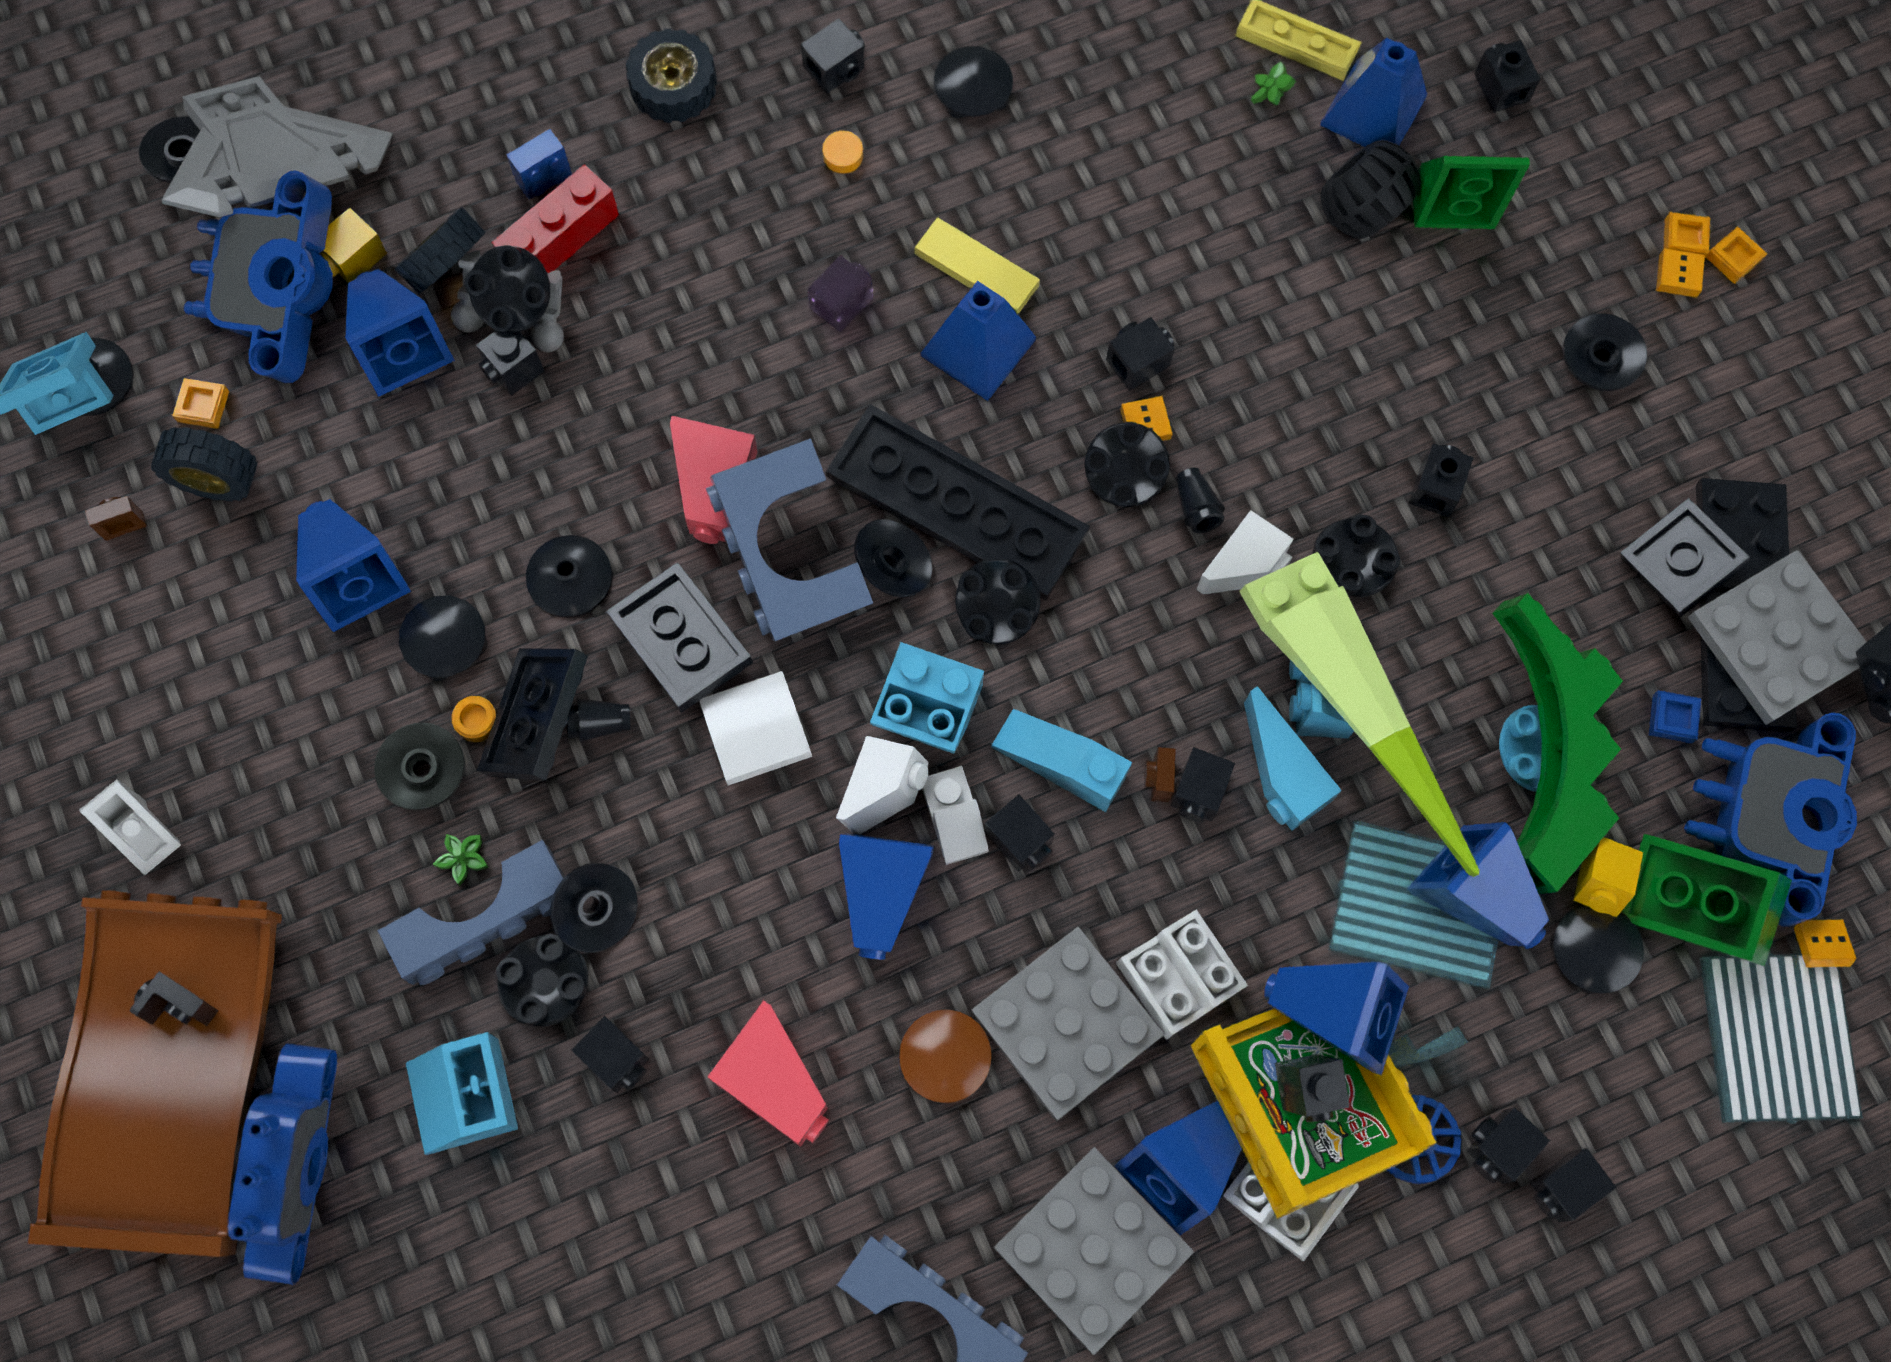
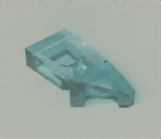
(1405, 1054)

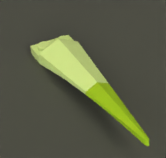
(1324, 638)

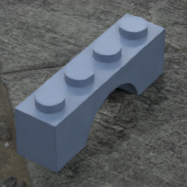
(427, 945)
(882, 1279)

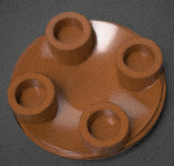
(945, 1056)

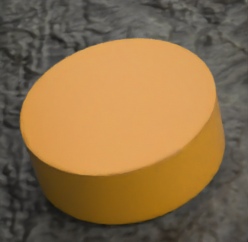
(843, 152)
(474, 718)

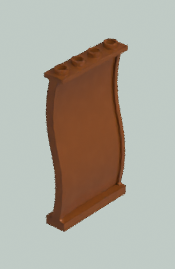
(158, 1111)

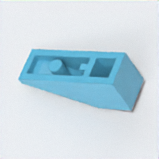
(1063, 758)
(1287, 769)

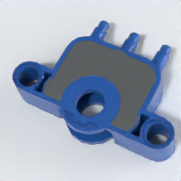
(251, 270)
(1764, 804)
(271, 1186)

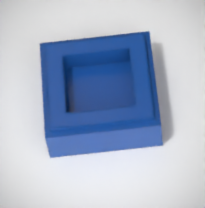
(1675, 716)

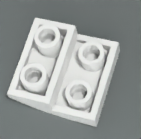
(755, 728)
(1181, 974)
(1294, 1231)

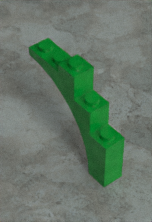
(1575, 749)

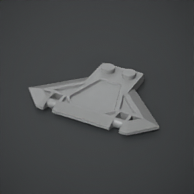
(254, 140)

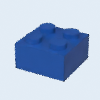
(539, 164)

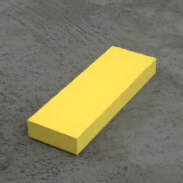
(1298, 39)
(973, 262)

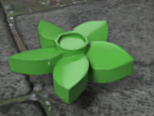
(1273, 85)
(461, 857)

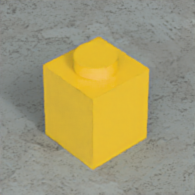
(351, 246)
(1608, 877)

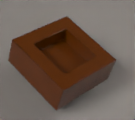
(115, 517)
(1161, 774)

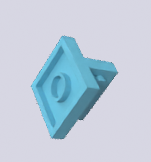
(54, 385)

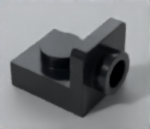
(167, 995)

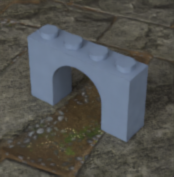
(743, 497)

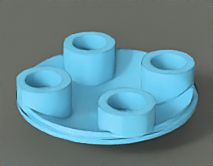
(1521, 746)

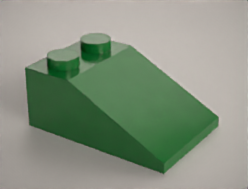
(1466, 191)
(1708, 899)

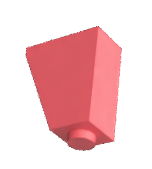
(699, 453)
(770, 1078)

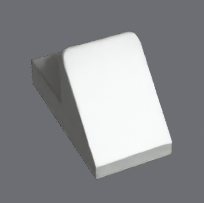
(955, 815)
(130, 826)

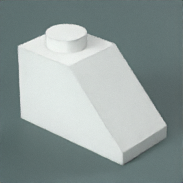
(1248, 555)
(881, 783)

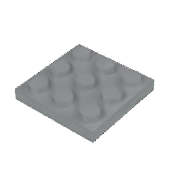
(1780, 636)
(1067, 1023)
(1093, 1250)

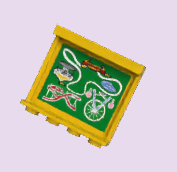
(1299, 1158)

